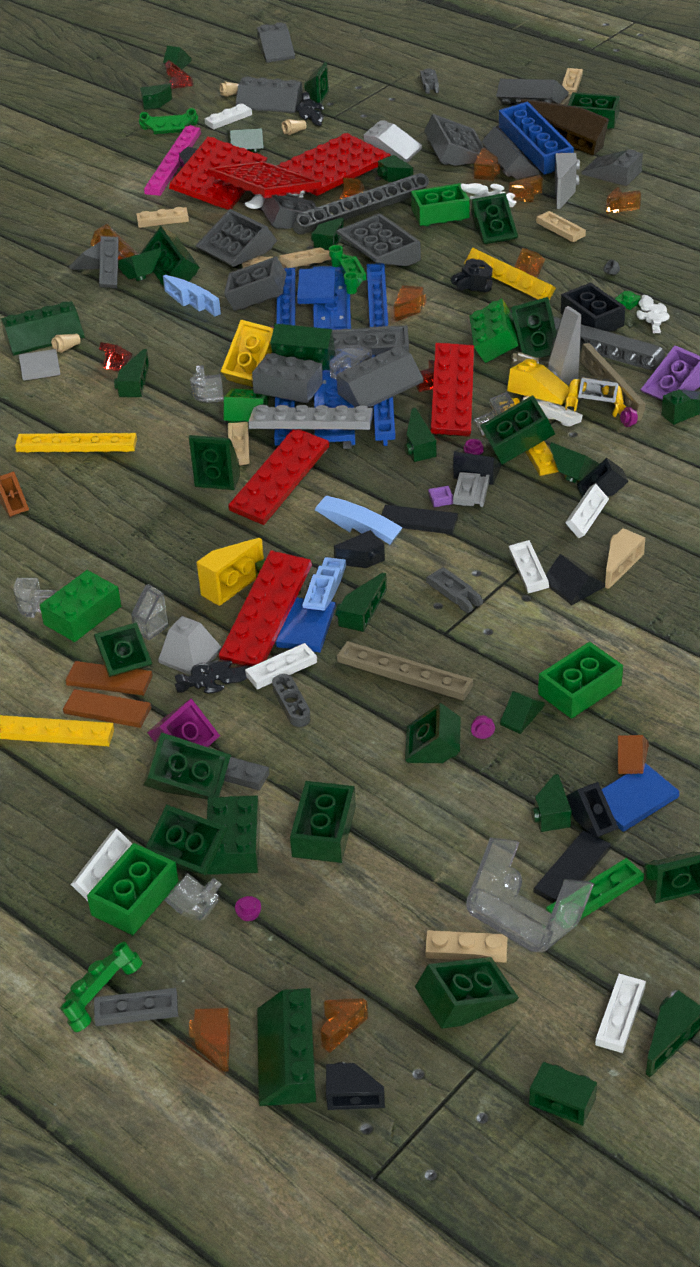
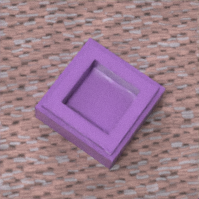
(440, 496)

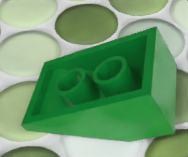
(240, 404)

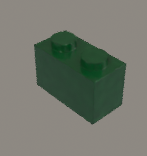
(563, 1093)

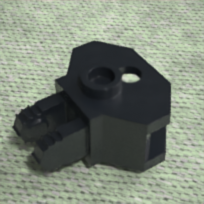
(474, 277)

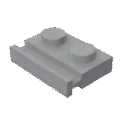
(470, 489)

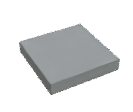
(39, 364)

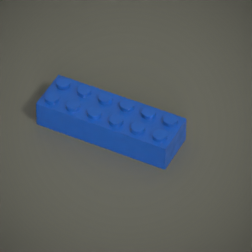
(533, 135)

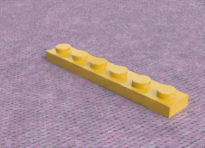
(514, 277)
(76, 442)
(541, 456)
(56, 730)

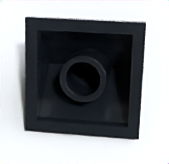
(475, 464)
(572, 580)

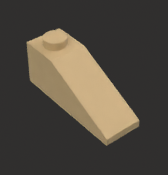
(624, 552)

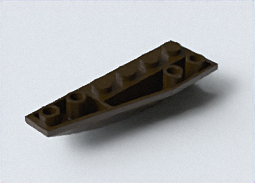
(577, 125)

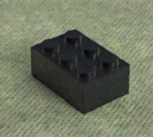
(595, 306)

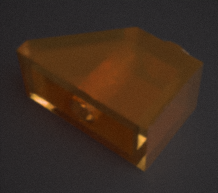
(486, 166)
(530, 262)
(409, 302)
(212, 1035)

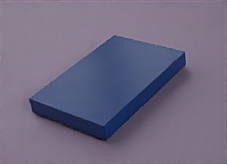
(316, 286)
(305, 626)
(638, 796)

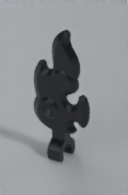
(307, 107)
(205, 674)

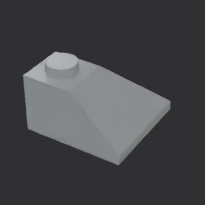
(188, 645)

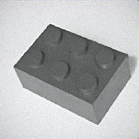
(255, 283)
(287, 377)

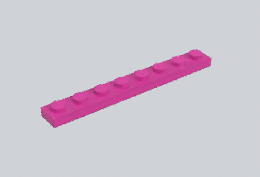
(171, 161)

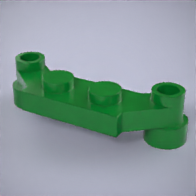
(168, 124)
(350, 266)
(93, 981)

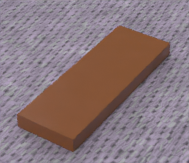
(96, 677)
(107, 708)

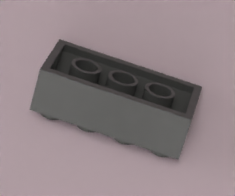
(532, 89)
(269, 94)
(509, 156)
(379, 378)

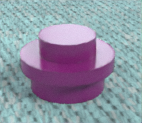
(629, 417)
(473, 446)
(482, 727)
(248, 908)

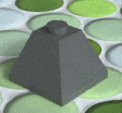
(88, 259)

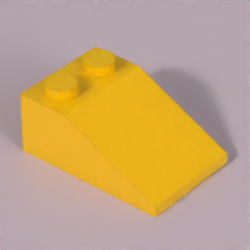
(246, 352)
(535, 379)
(228, 570)

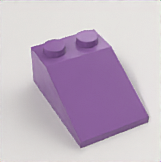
(676, 371)

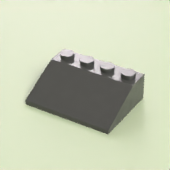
(453, 141)
(236, 239)
(382, 241)

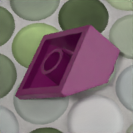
(186, 723)

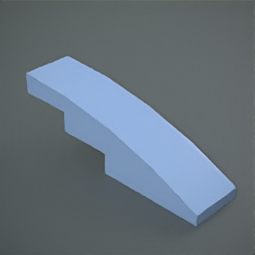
(189, 293)
(360, 518)
(324, 584)

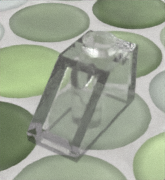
(150, 612)

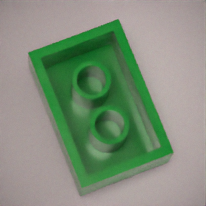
(440, 204)
(493, 330)
(80, 605)
(580, 679)
(133, 889)

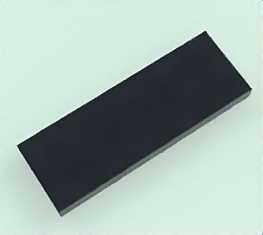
(421, 519)
(574, 864)

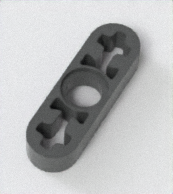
(291, 692)

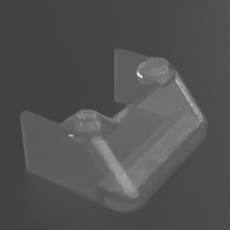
(497, 901)

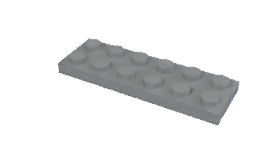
(310, 418)

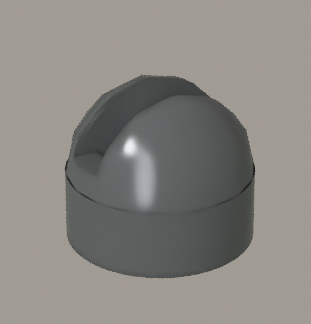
(612, 267)

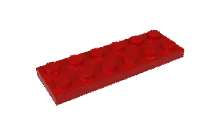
(452, 389)
(278, 476)
(265, 609)

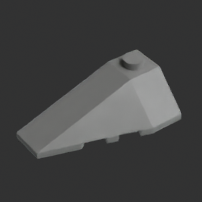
(566, 347)

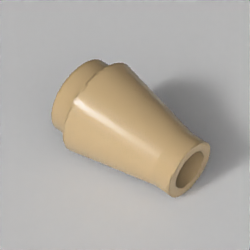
(228, 89)
(292, 126)
(65, 342)

